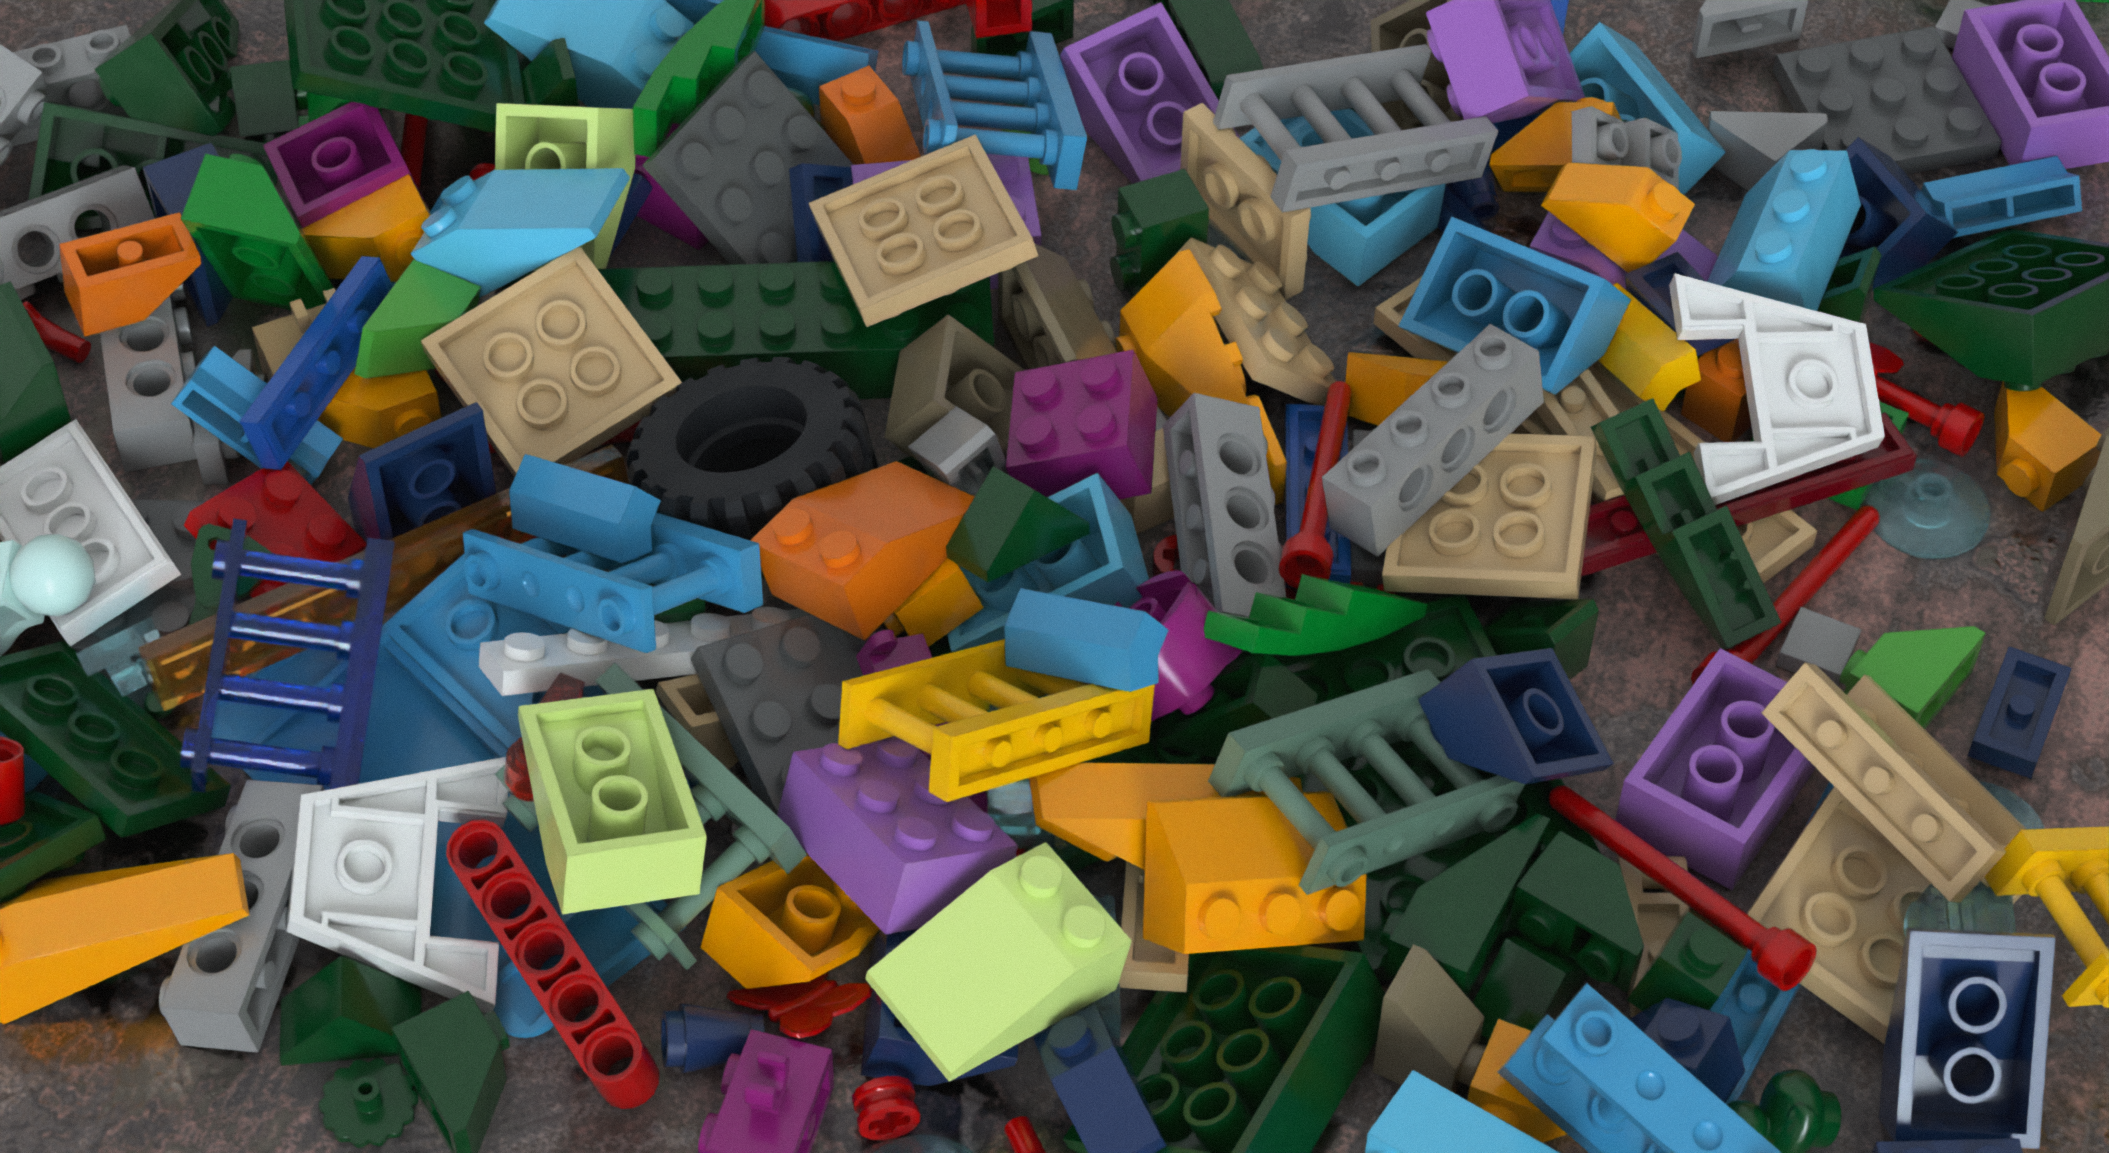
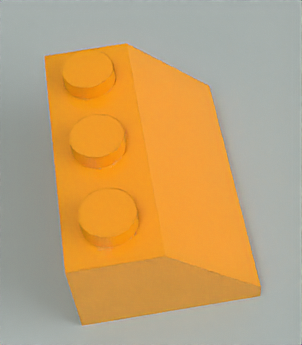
(1231, 876)

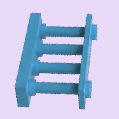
(1038, 86)
(620, 603)
(1621, 1088)

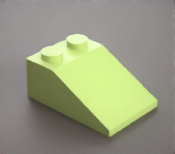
(569, 139)
(611, 801)
(1002, 962)

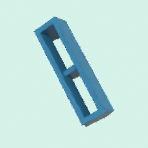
(810, 61)
(2006, 195)
(221, 394)
(582, 510)
(1083, 640)

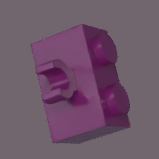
(771, 1098)

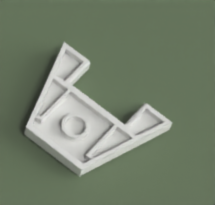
(1804, 385)
(369, 875)

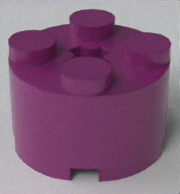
(1186, 658)

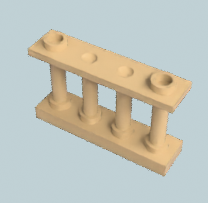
(1896, 778)

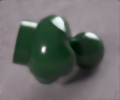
(1793, 1113)

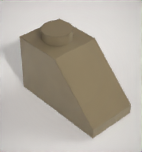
(1428, 1026)

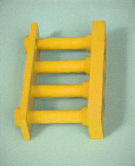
(995, 747)
(2051, 866)

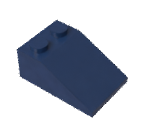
(422, 476)
(1968, 1037)

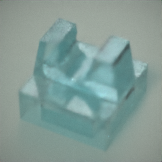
(121, 656)

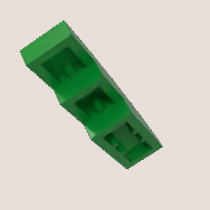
(695, 69)
(1319, 620)

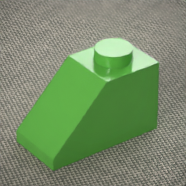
(412, 310)
(1918, 667)

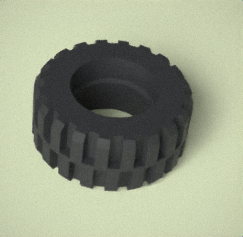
(749, 443)

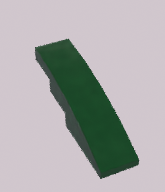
(1685, 527)

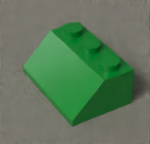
(252, 235)

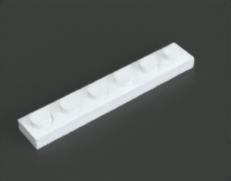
(533, 662)

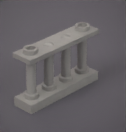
(1360, 166)

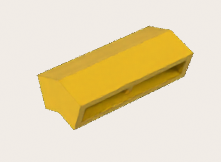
(1649, 356)

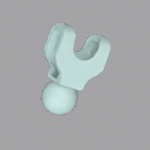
(41, 579)

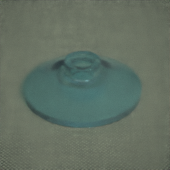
(1930, 511)

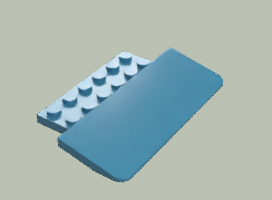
(438, 713)

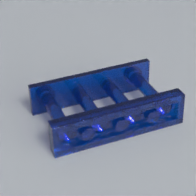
(351, 641)

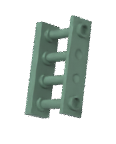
(1362, 726)
(715, 793)

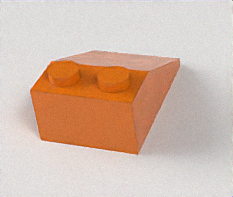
(860, 545)

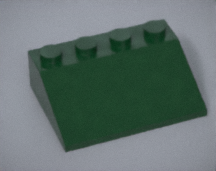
(2010, 305)
(1254, 1048)

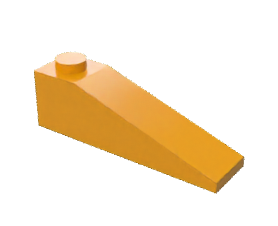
(1183, 352)
(1106, 803)
(104, 922)
(784, 926)

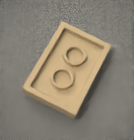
(1238, 195)
(1264, 325)

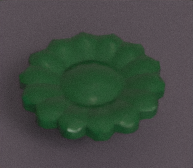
(368, 1102)

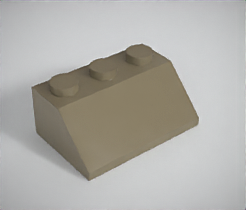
(1051, 313)

